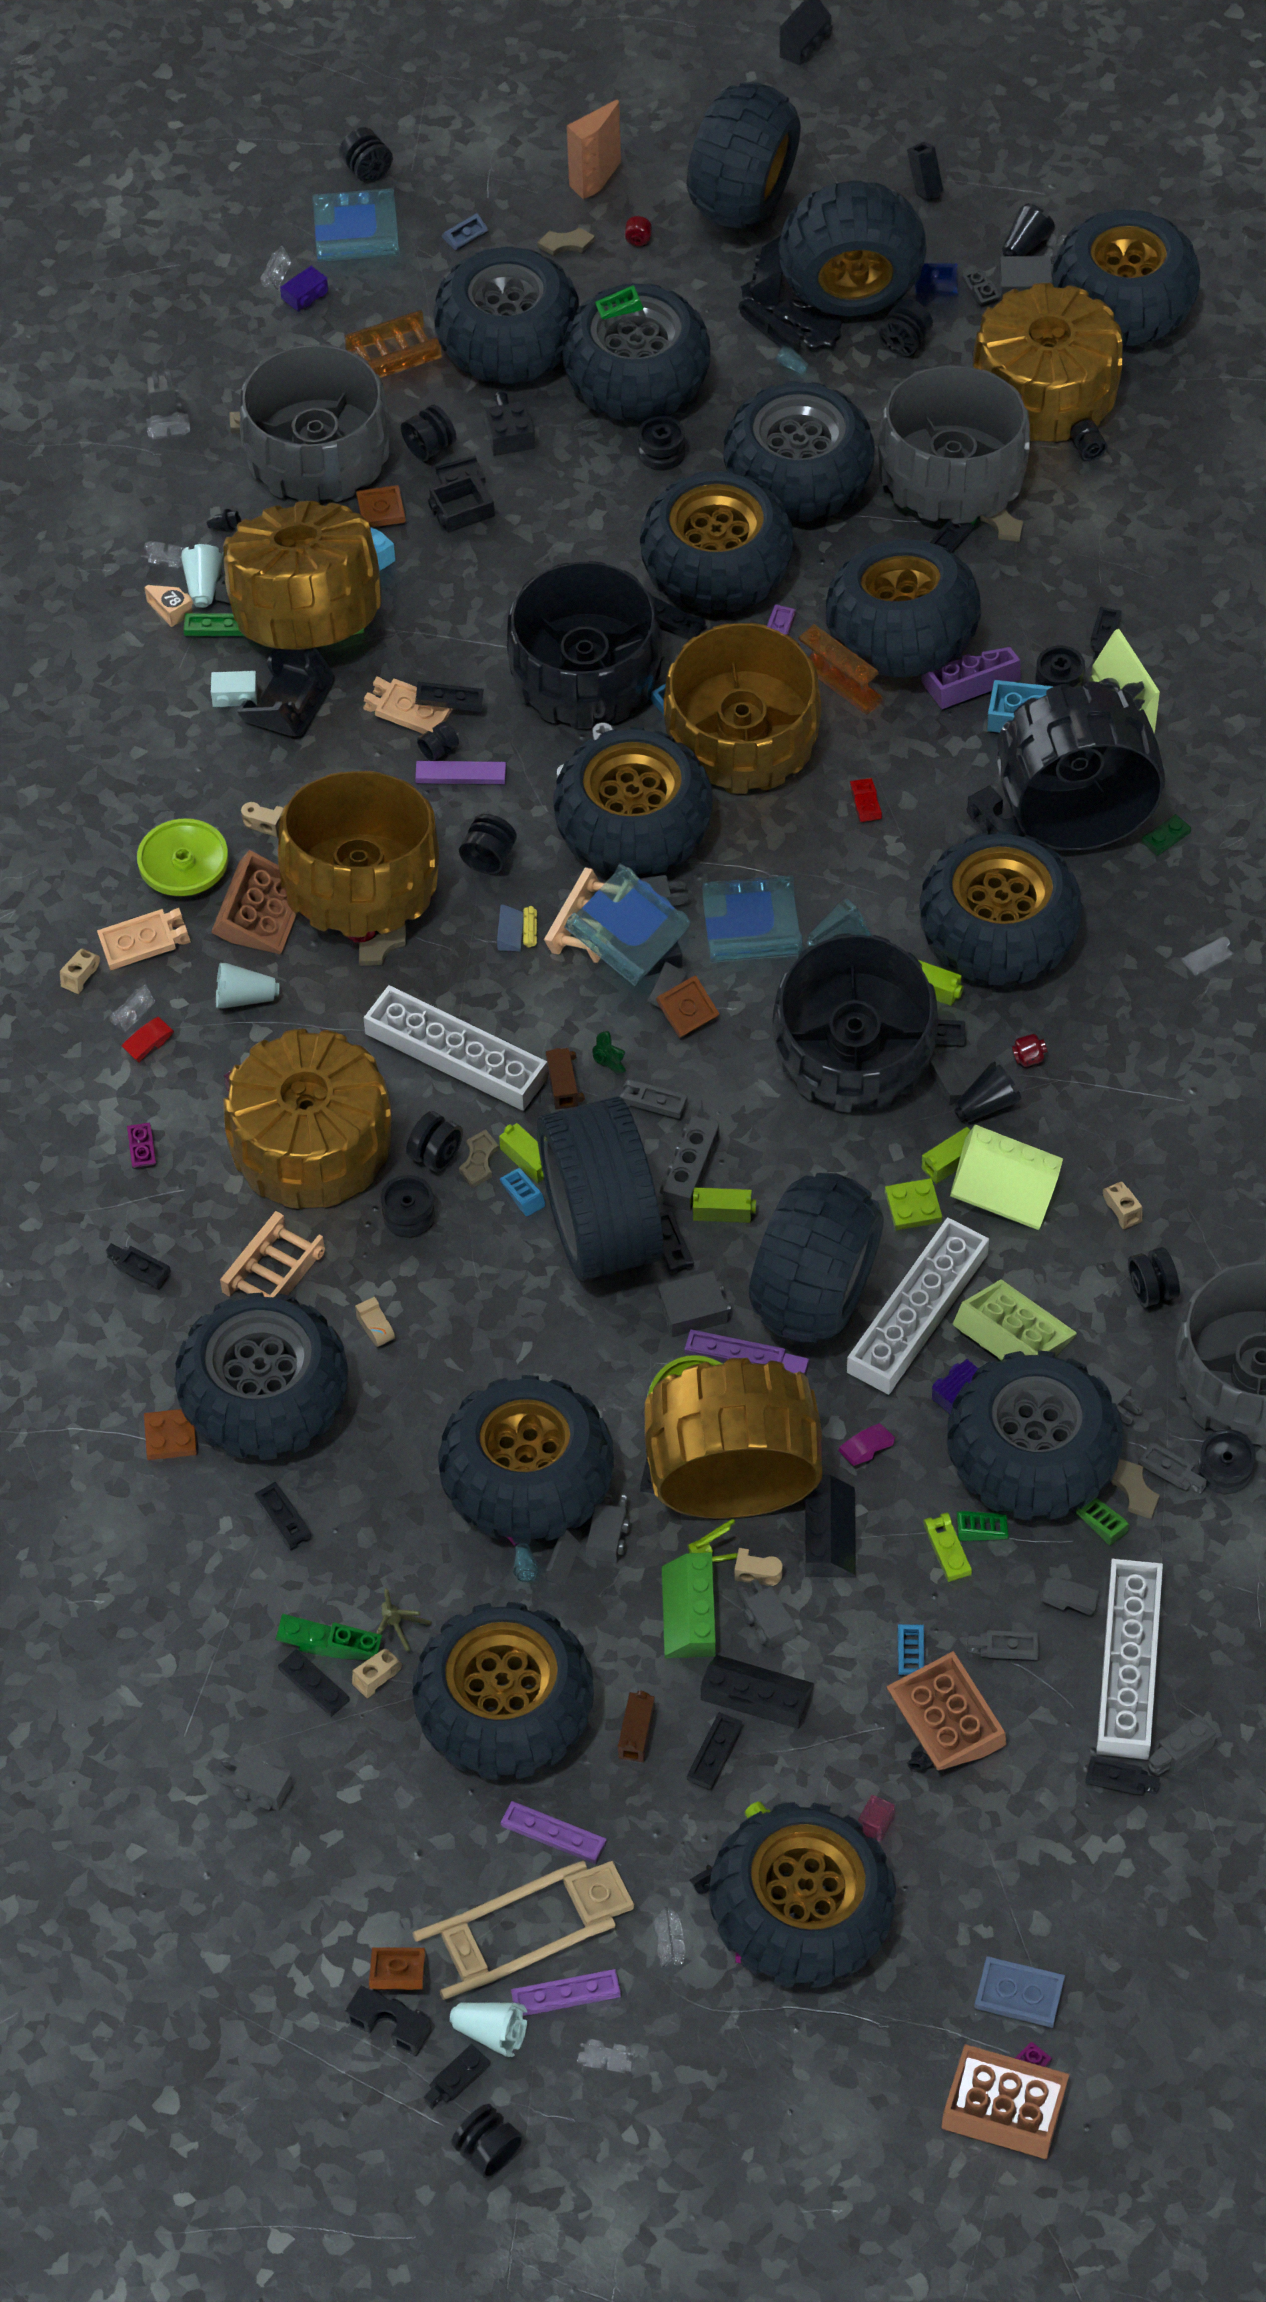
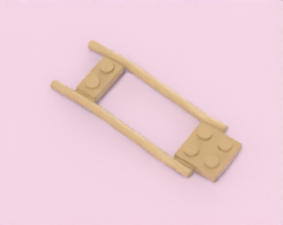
(595, 1893)

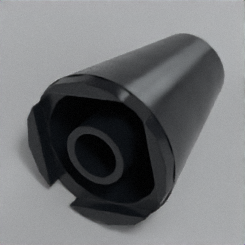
(1027, 231)
(987, 1094)

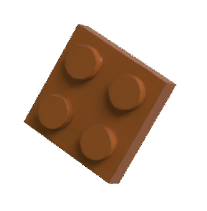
(381, 506)
(687, 1006)
(168, 1435)
(397, 1968)

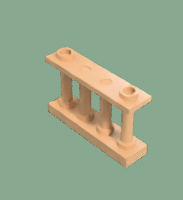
(581, 893)
(262, 1246)

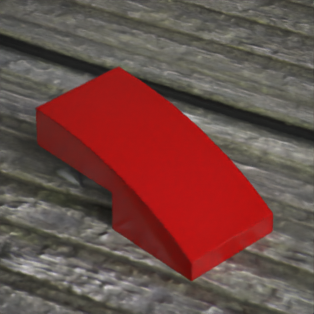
(865, 800)
(150, 1035)

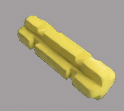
(529, 926)

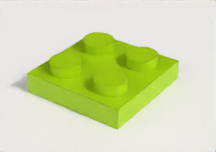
(913, 1204)

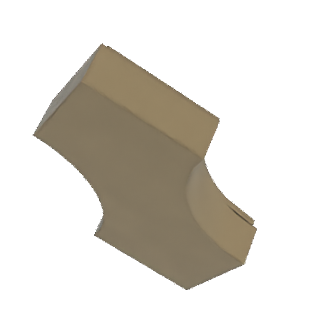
(556, 243)
(1005, 525)
(375, 950)
(476, 1167)
(1140, 1497)

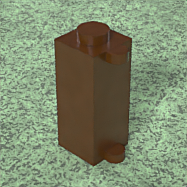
(562, 1078)
(636, 1726)

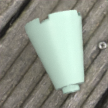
(202, 572)
(243, 987)
(492, 2024)

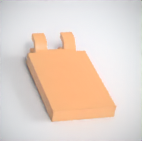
(400, 708)
(142, 937)

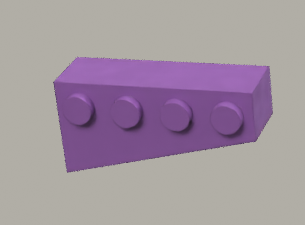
(971, 676)

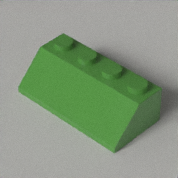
(688, 1606)

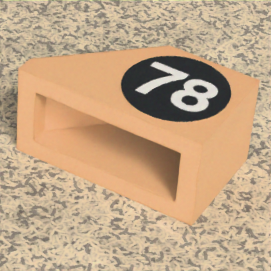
(169, 603)

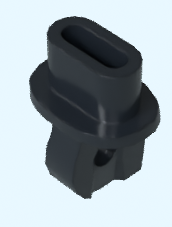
(228, 520)
(919, 1759)
(701, 1881)

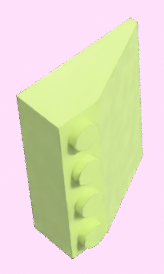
(1121, 663)
(1006, 1176)
(1010, 1322)

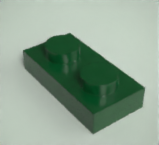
(1166, 835)

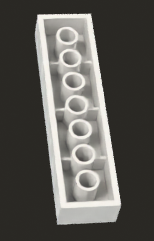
(456, 1047)
(917, 1306)
(1129, 1659)

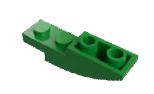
(328, 1641)

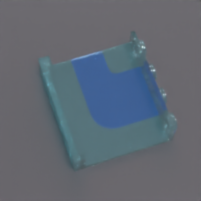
(355, 225)
(751, 919)
(628, 924)

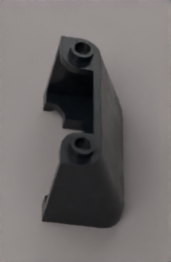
(293, 694)

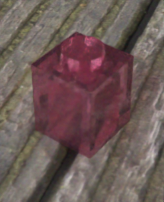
(877, 1817)

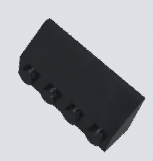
(830, 1529)
(755, 1691)

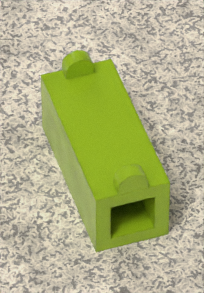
(946, 983)
(522, 1150)
(945, 1157)
(723, 1205)

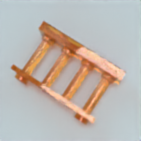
(401, 359)
(841, 669)

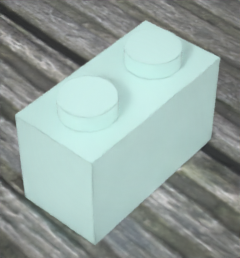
(233, 688)

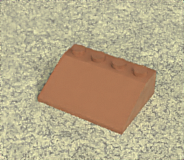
(594, 149)
(255, 907)
(947, 1713)
(1005, 2101)

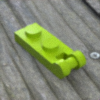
(947, 1547)

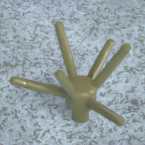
(393, 1615)

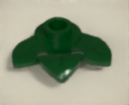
(607, 1054)

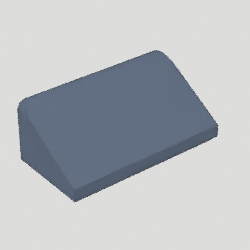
(465, 232)
(510, 929)

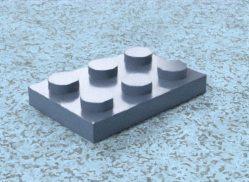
(1019, 1992)

